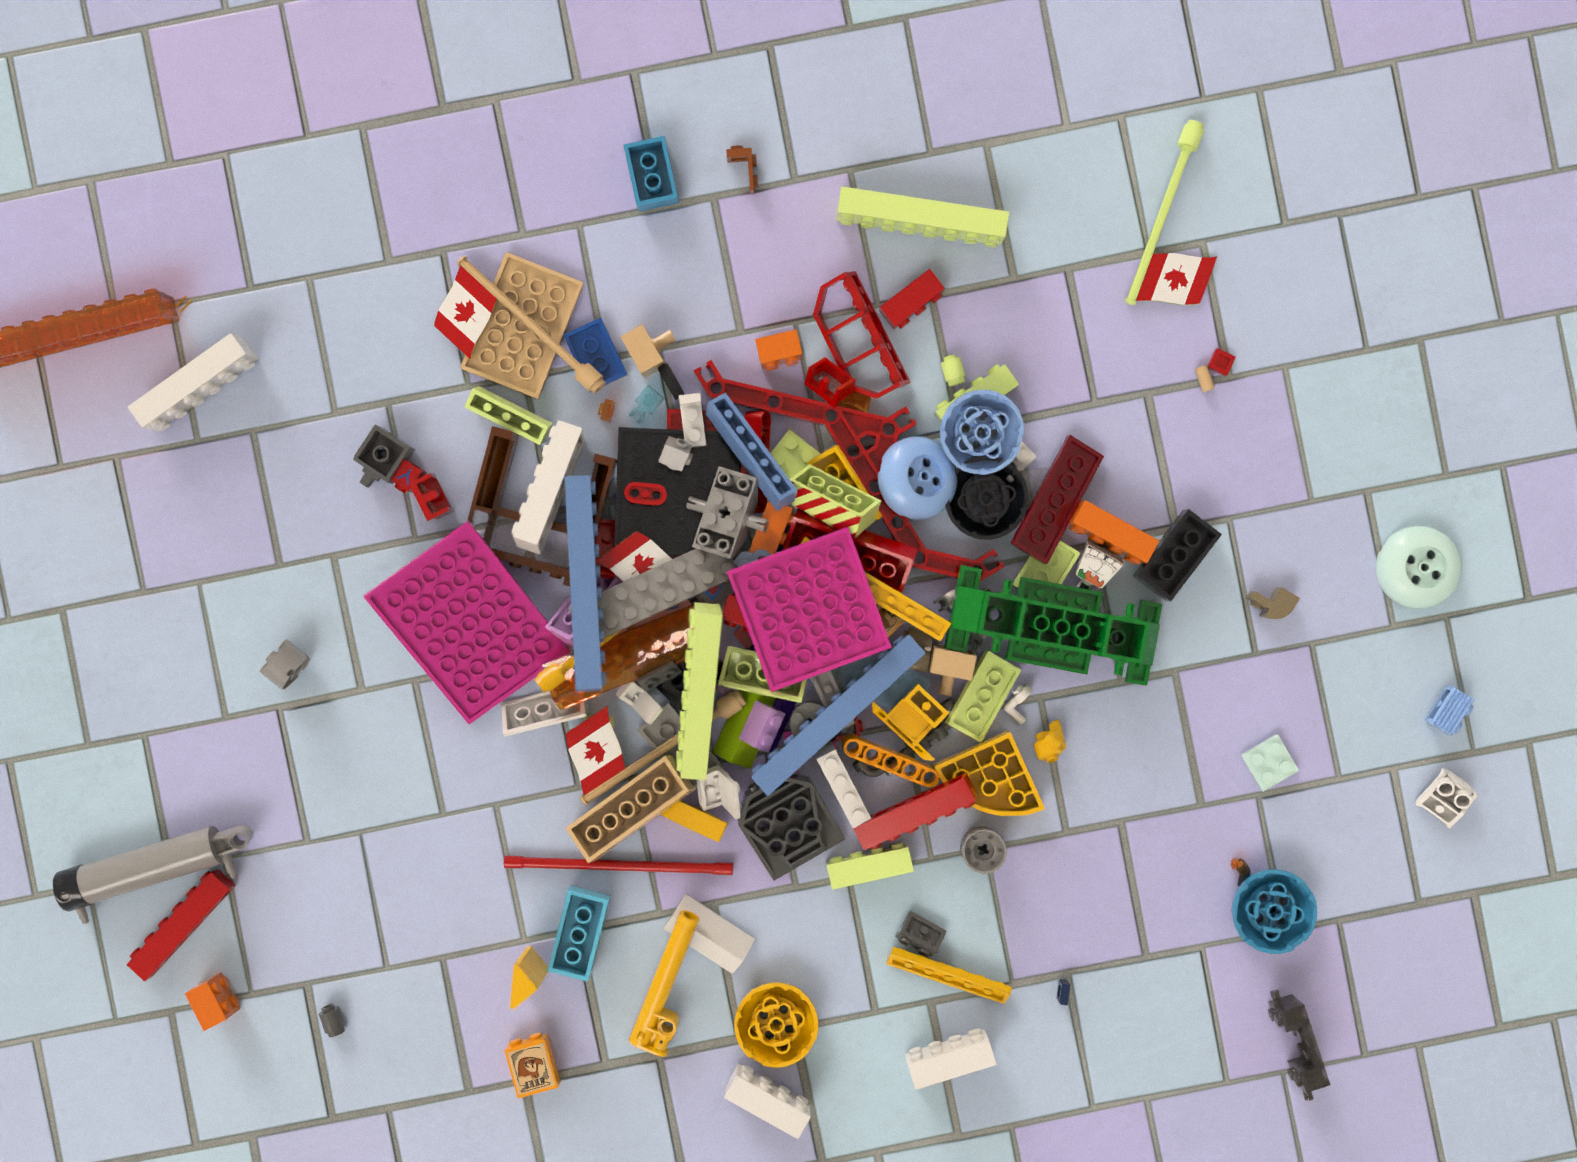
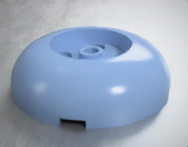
(1001, 416)
(900, 489)

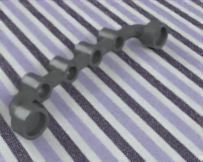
(939, 732)

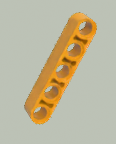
(897, 767)

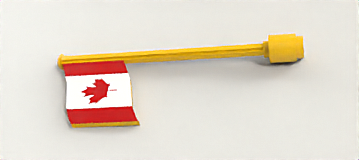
(626, 561)

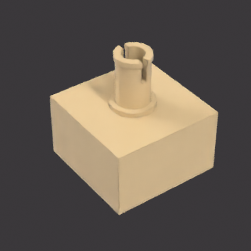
(646, 349)
(951, 665)

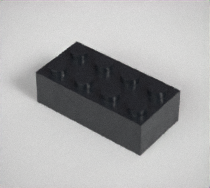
(1177, 555)

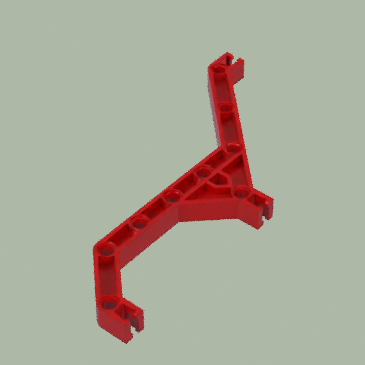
(846, 432)

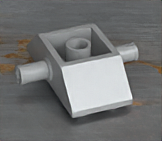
(733, 494)

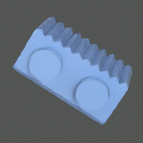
(1450, 710)

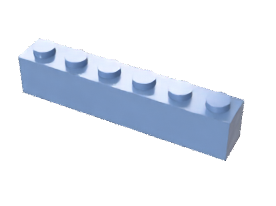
(751, 451)

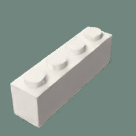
(842, 785)

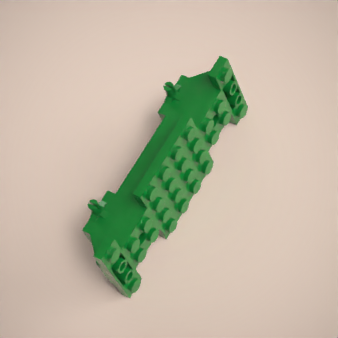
(1054, 625)

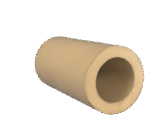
(1204, 378)

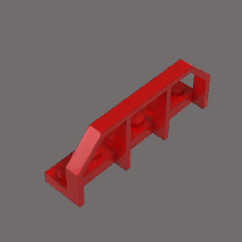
(872, 323)

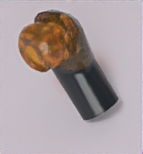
(1242, 868)

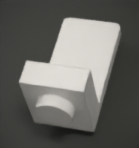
(640, 700)

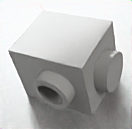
(676, 454)

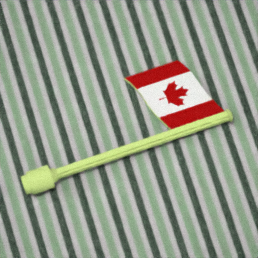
(1172, 276)

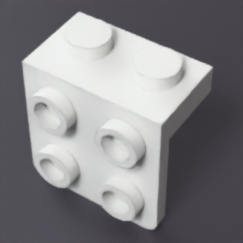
(719, 790)

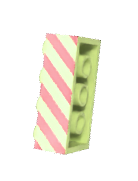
(834, 500)

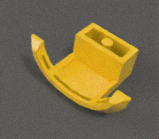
(913, 718)

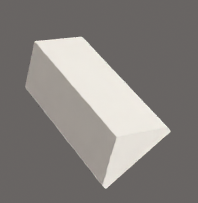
(537, 712)
(714, 935)

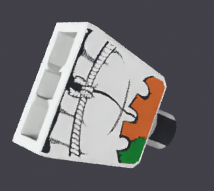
(1096, 566)

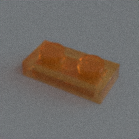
(856, 401)

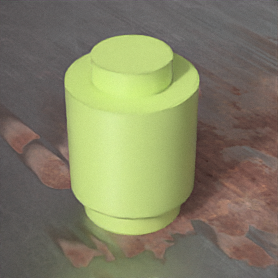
(953, 370)

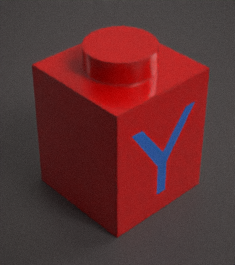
(405, 474)

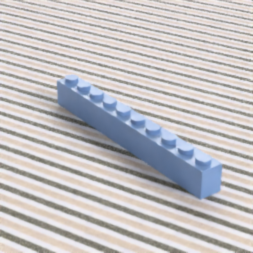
(583, 584)
(837, 715)

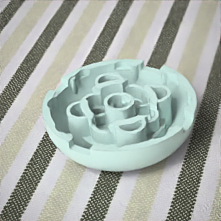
(1396, 574)

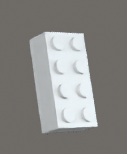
(950, 1058)
(768, 1100)

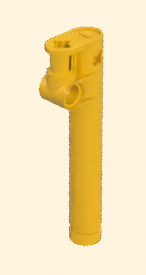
(650, 1023)

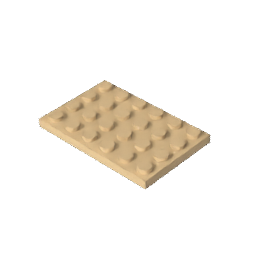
(508, 348)

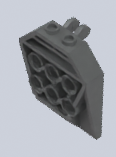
(792, 850)

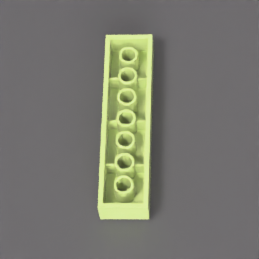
(922, 216)
(700, 691)

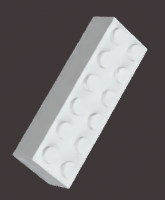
(193, 383)
(548, 488)

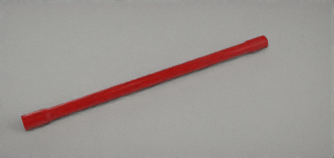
(715, 868)

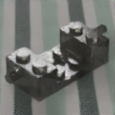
(1308, 1069)

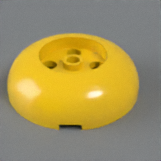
(783, 1047)

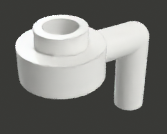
(1020, 693)

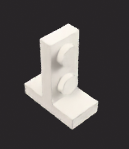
(692, 419)

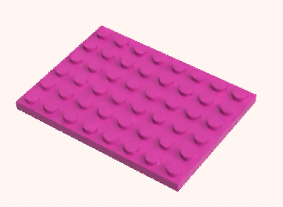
(466, 622)

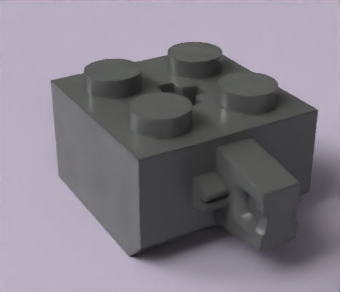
(372, 460)

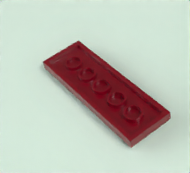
(1057, 499)

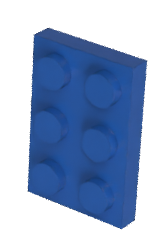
(594, 346)

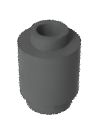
(332, 1020)

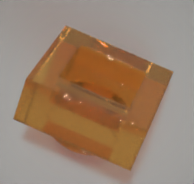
(606, 410)

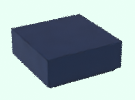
(1063, 992)

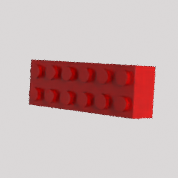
(879, 555)

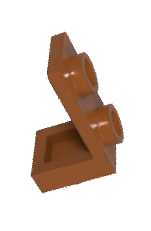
(740, 154)

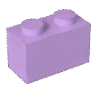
(762, 726)

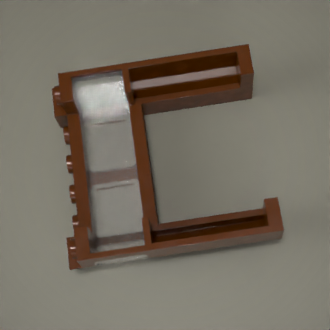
(496, 523)

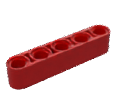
(761, 424)

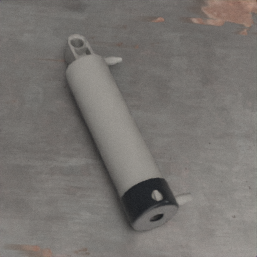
(147, 866)

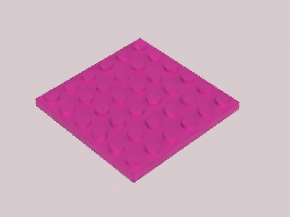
(809, 609)

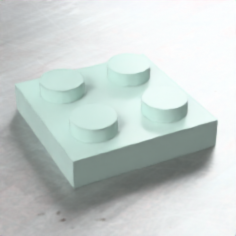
(1269, 762)

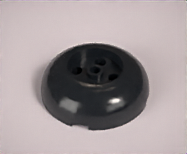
(989, 523)

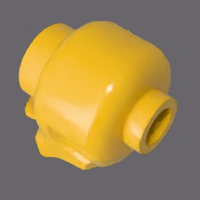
(1050, 743)

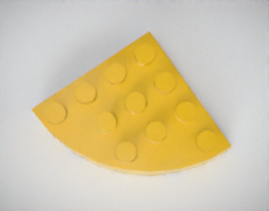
(997, 775)

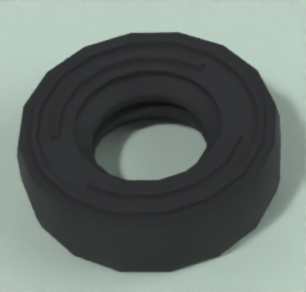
(670, 381)

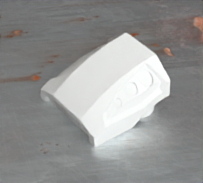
(1447, 797)

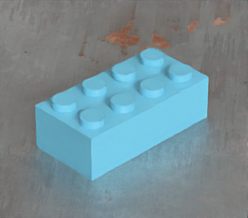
(579, 933)

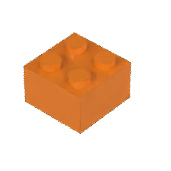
(778, 350)
(212, 1001)

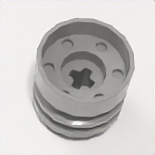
(986, 861)

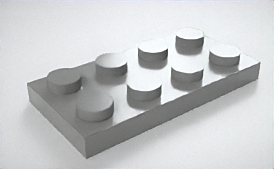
(663, 729)

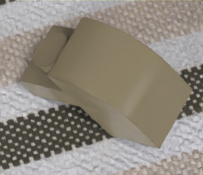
(1277, 606)

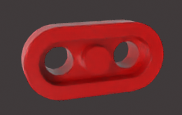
(645, 493)

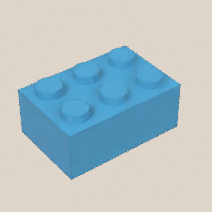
(651, 173)

